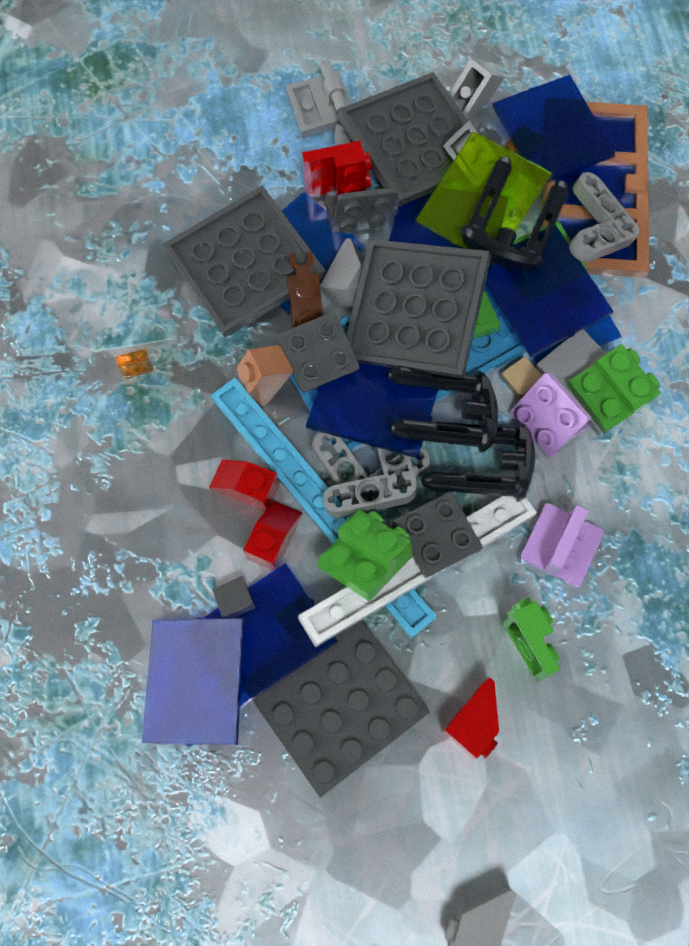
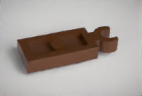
(304, 291)

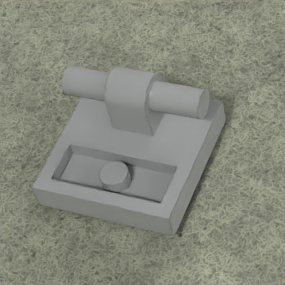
(318, 101)

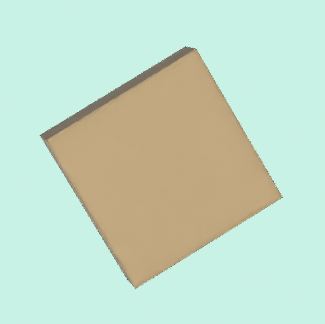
(521, 377)

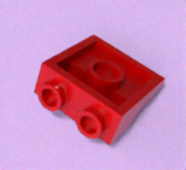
(337, 169)

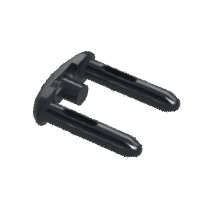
(501, 247)
(481, 408)
(520, 461)

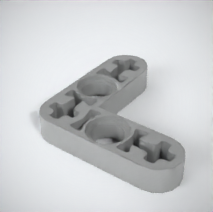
(614, 225)
(339, 446)
(385, 484)

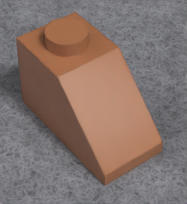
(264, 372)

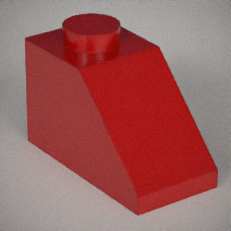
(246, 483)
(272, 535)
(476, 723)

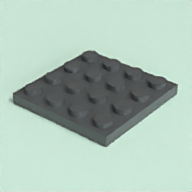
(406, 134)
(240, 260)
(418, 306)
(341, 708)

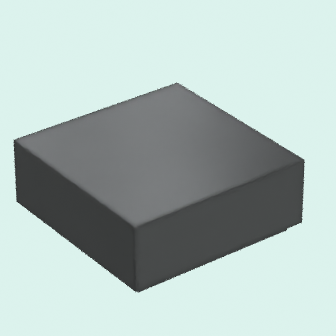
(233, 598)

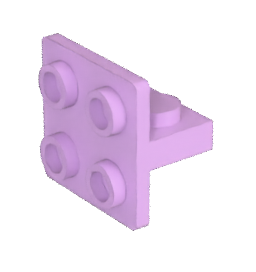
(551, 414)
(563, 543)

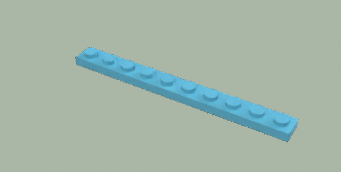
(304, 486)

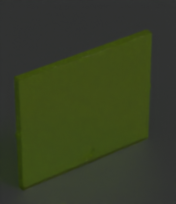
(464, 181)

